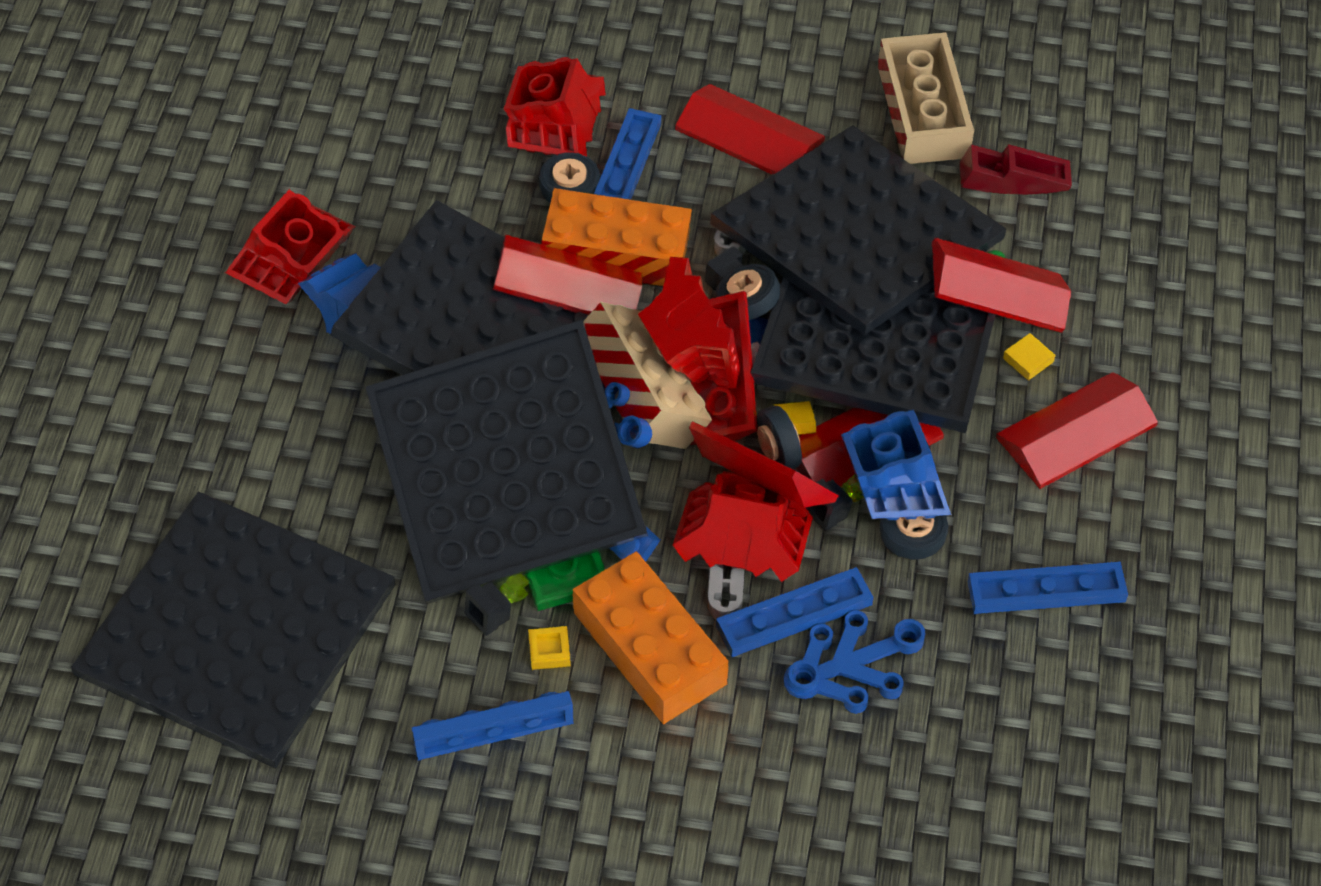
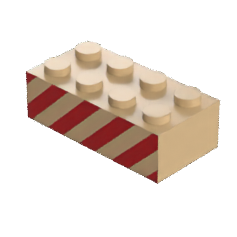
(925, 98)
(657, 391)

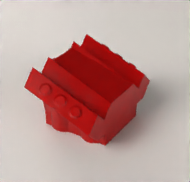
(553, 107)
(288, 247)
(691, 329)
(743, 527)

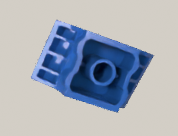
(338, 286)
(895, 468)

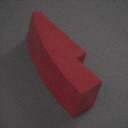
(1014, 171)

